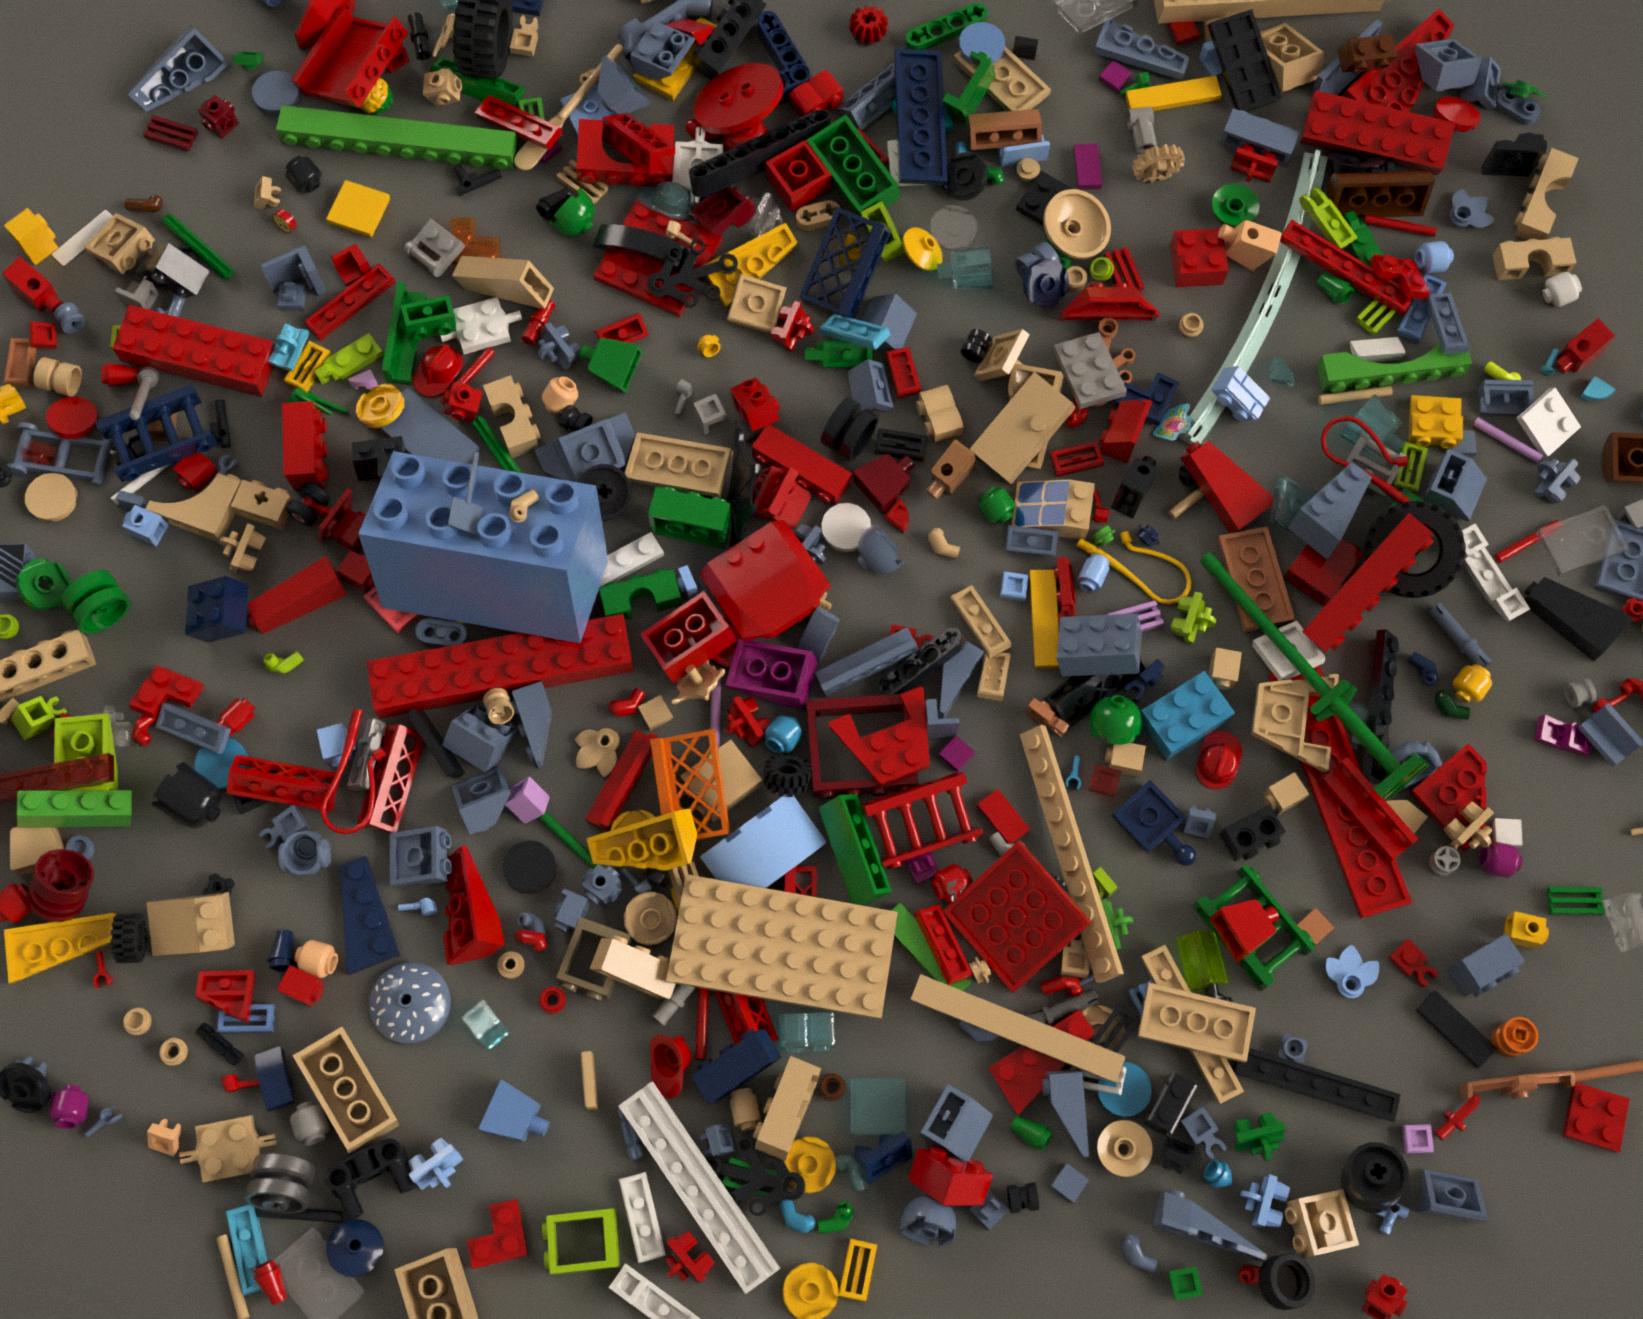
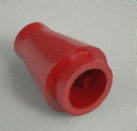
(117, 374)
(270, 1280)

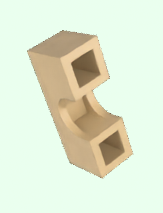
(1553, 255)
(505, 398)

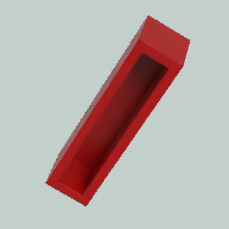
(815, 473)

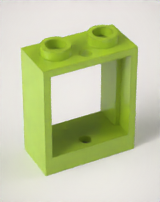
(610, 1237)

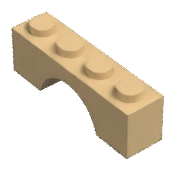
(1537, 217)

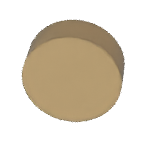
(1077, 278)

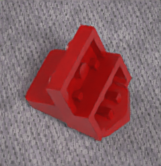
(779, 496)

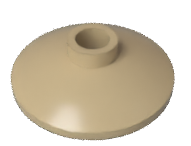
(1138, 1146)

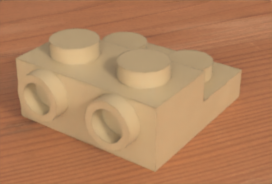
(120, 243)
(1321, 1223)

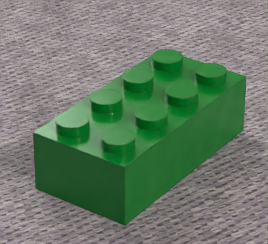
(854, 167)

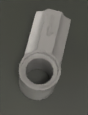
(1141, 123)

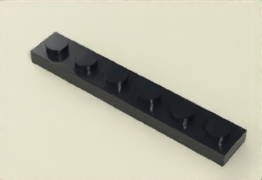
(1381, 699)
(1319, 1084)

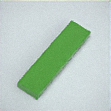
(912, 939)

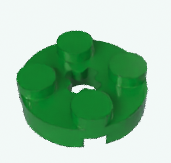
(28, 582)

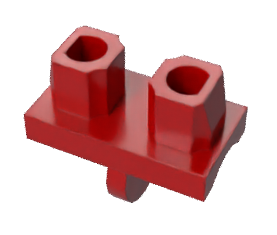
(1254, 164)
(795, 327)
(743, 723)
(698, 1267)

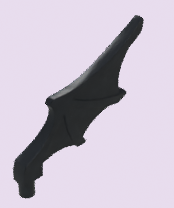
(741, 489)

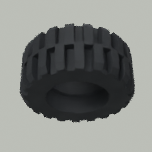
(482, 37)
(1450, 542)

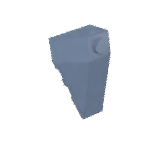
(178, 70)
(1191, 1221)

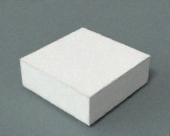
(1507, 831)

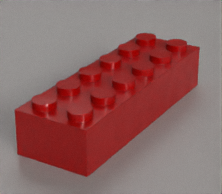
(1378, 131)
(194, 350)
(1367, 582)

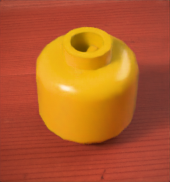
(1472, 683)

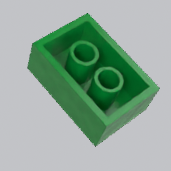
(690, 517)

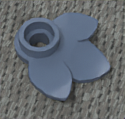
(1471, 210)

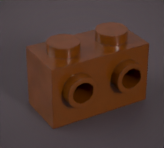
(1367, 53)

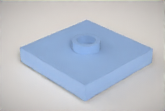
(588, 108)

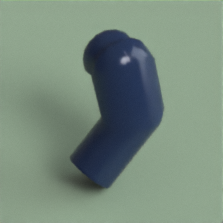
(1426, 667)

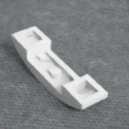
(1489, 578)
(647, 1296)

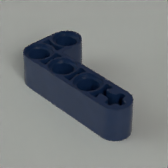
(782, 50)

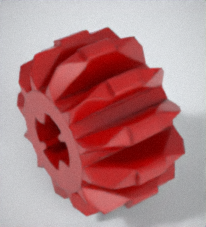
(868, 24)

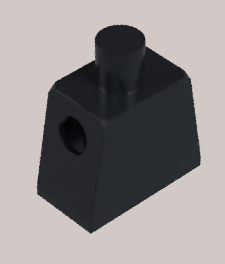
(1138, 479)

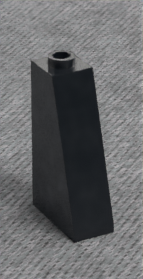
(1576, 617)

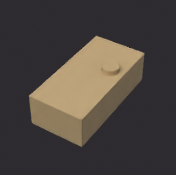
(1022, 428)
(346, 1090)
(436, 1287)

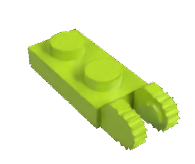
(1327, 218)

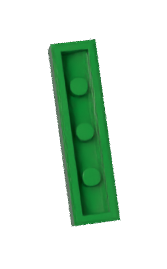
(482, 87)

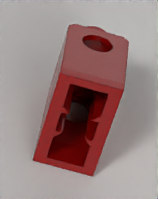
(31, 286)
(1584, 347)
(1244, 926)

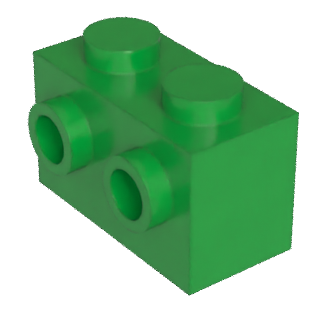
(428, 318)

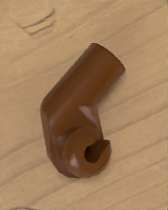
(152, 204)

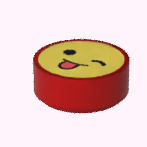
(284, 220)

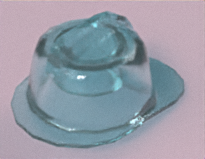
(668, 199)

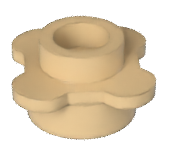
(980, 970)

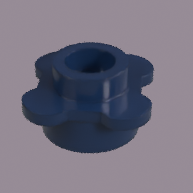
(1148, 535)

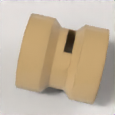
(498, 706)

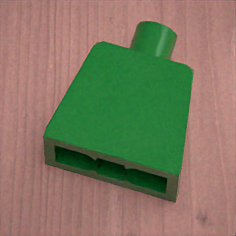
(613, 362)

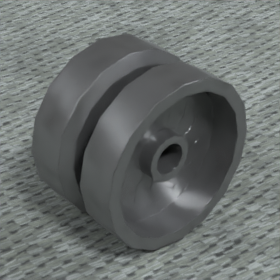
(280, 1183)

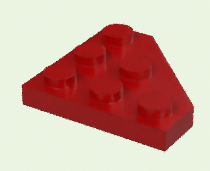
(1453, 788)

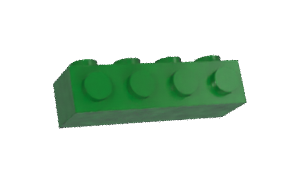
(855, 849)

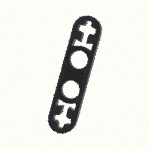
(919, 659)

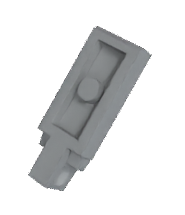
(370, 742)

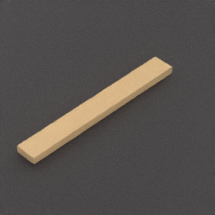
(1018, 1028)

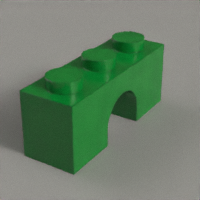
(659, 586)

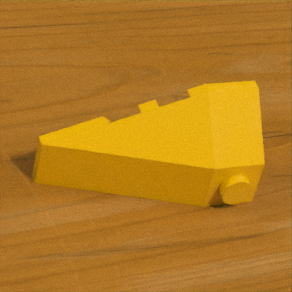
(652, 843)

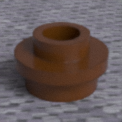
(832, 1078)

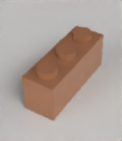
(1004, 129)

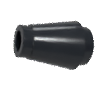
(551, 203)

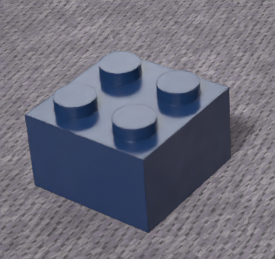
(216, 609)

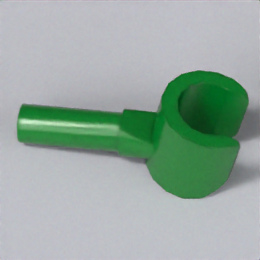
(1142, 82)

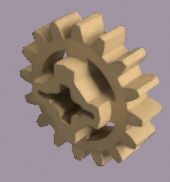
(1158, 163)

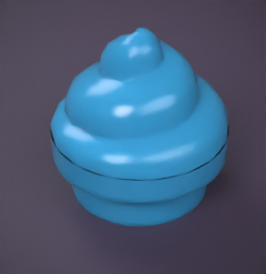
(1218, 1174)

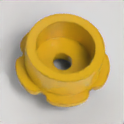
(708, 345)

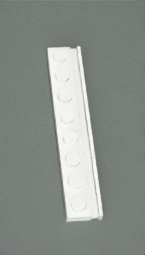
(699, 1187)

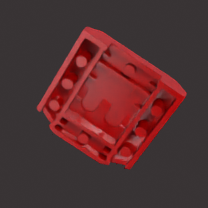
(766, 582)

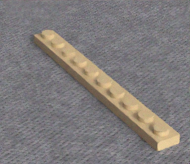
(1071, 852)

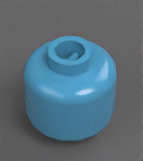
(783, 734)

